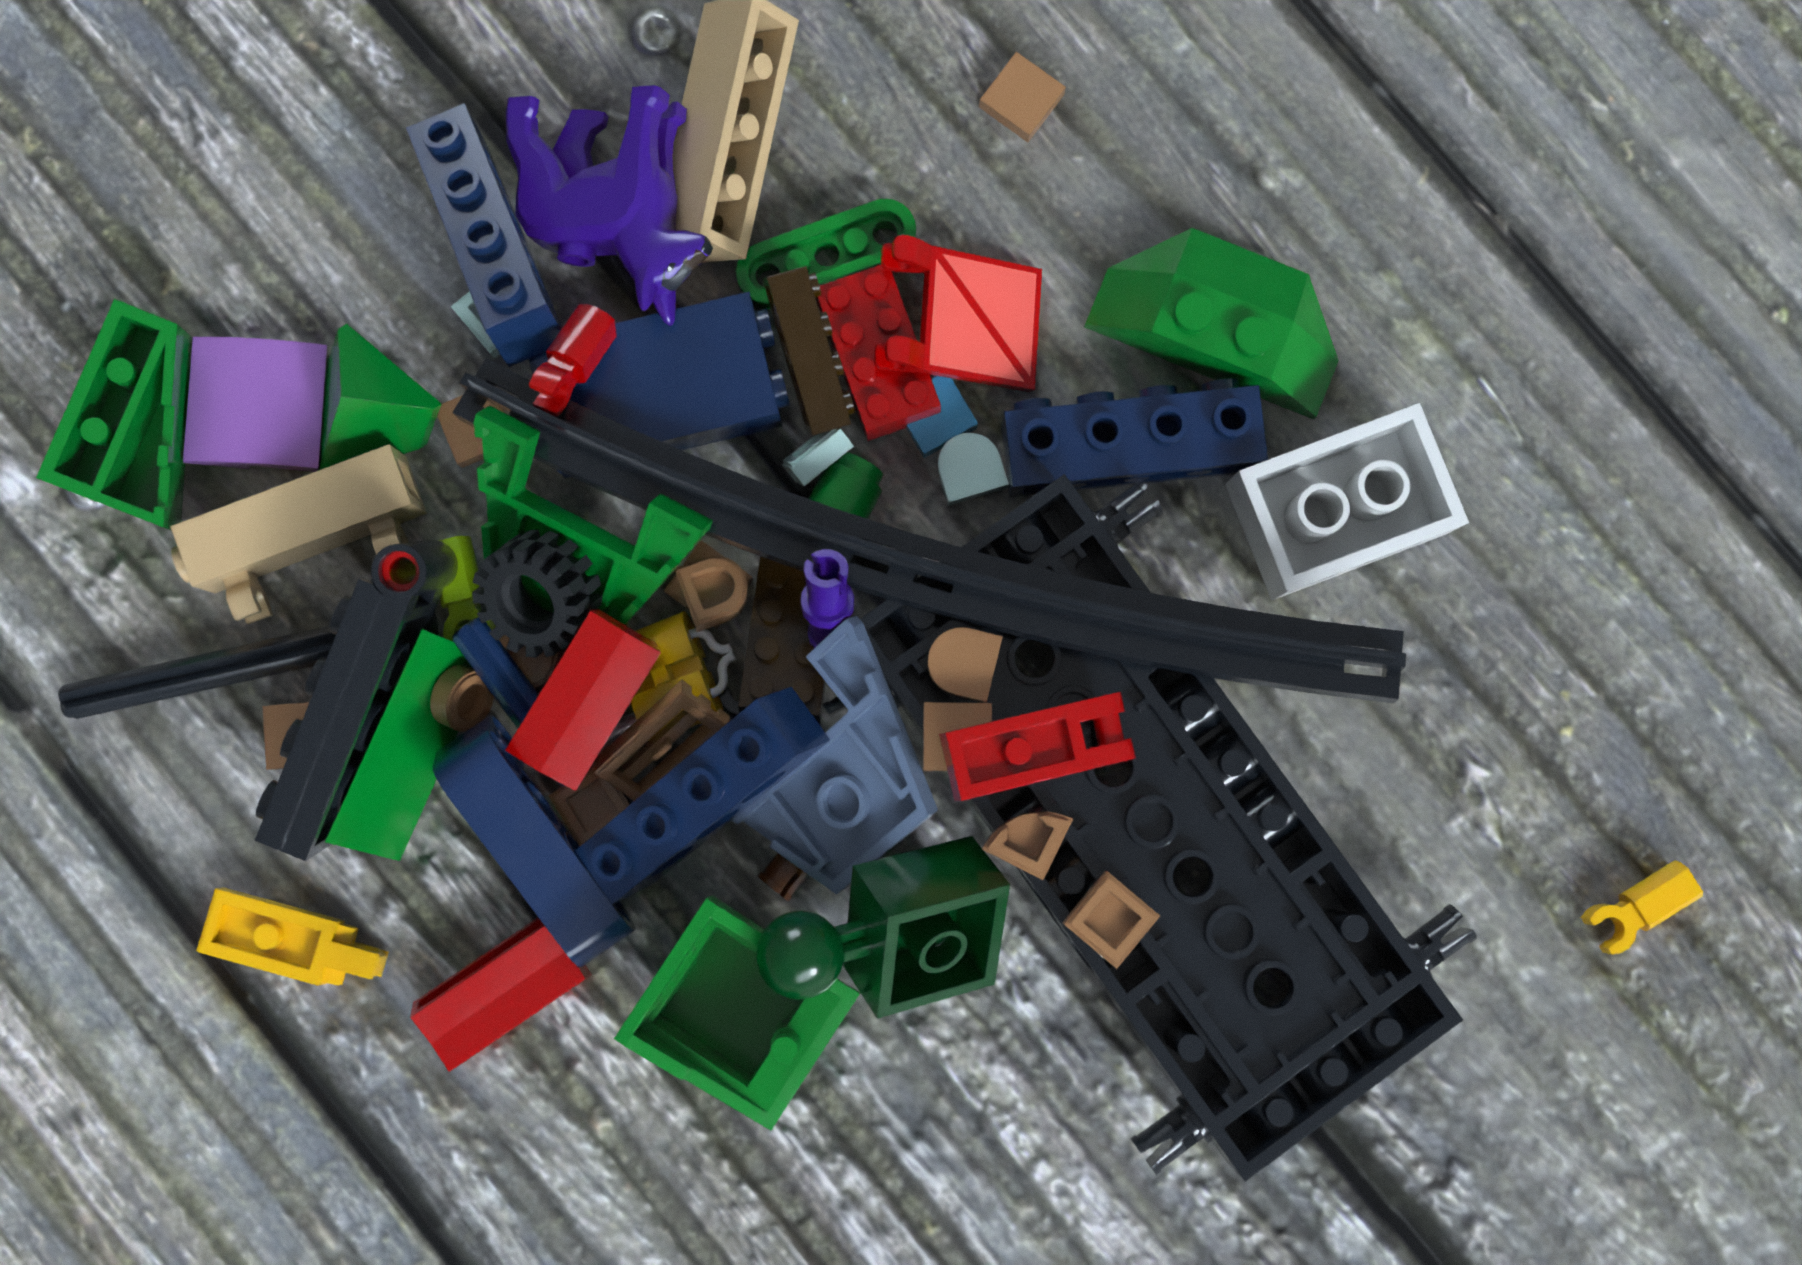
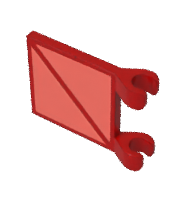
(974, 317)

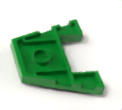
(626, 571)

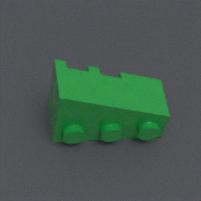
(127, 419)

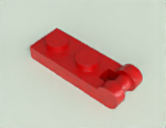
(1034, 747)

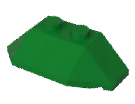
(1222, 317)

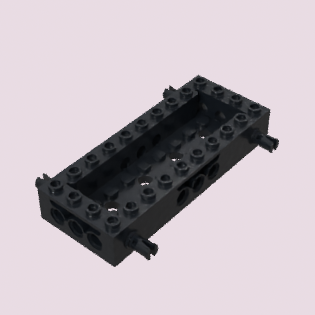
(1275, 886)

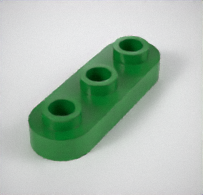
(845, 233)

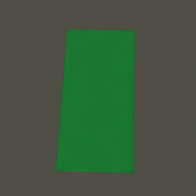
(398, 763)

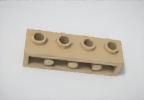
(730, 120)

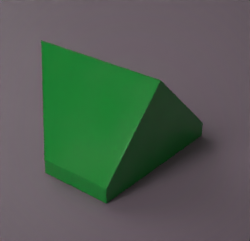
(370, 403)

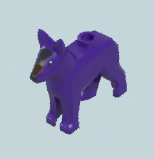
(609, 207)

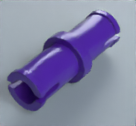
(827, 596)

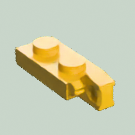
(286, 940)

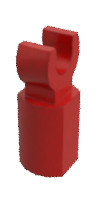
(572, 357)

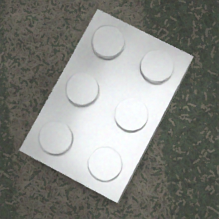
(1346, 501)

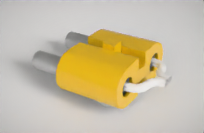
(679, 659)

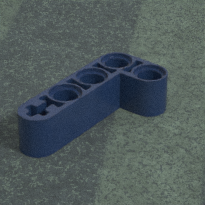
(529, 841)

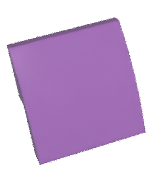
(255, 403)

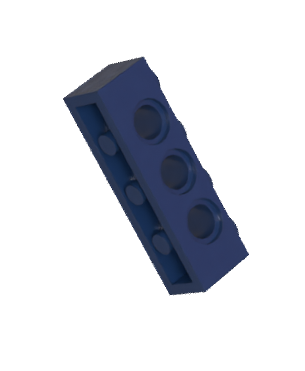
(485, 235)
(702, 794)

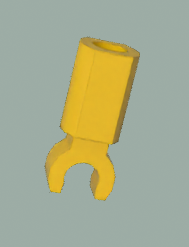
(1645, 905)

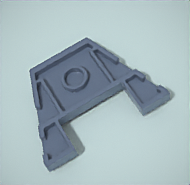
(858, 789)

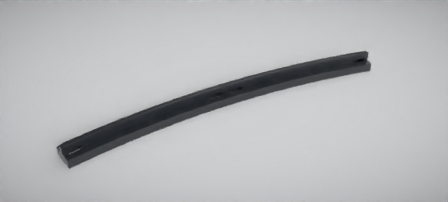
(986, 588)

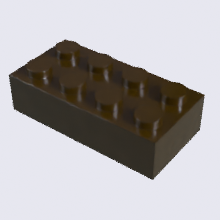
(806, 350)
(780, 641)

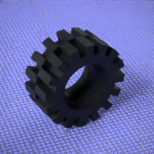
(513, 609)

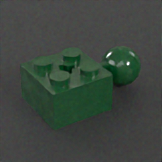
(913, 933)

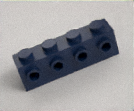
(1134, 439)

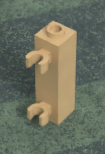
(294, 523)

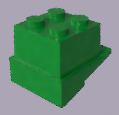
(723, 1026)

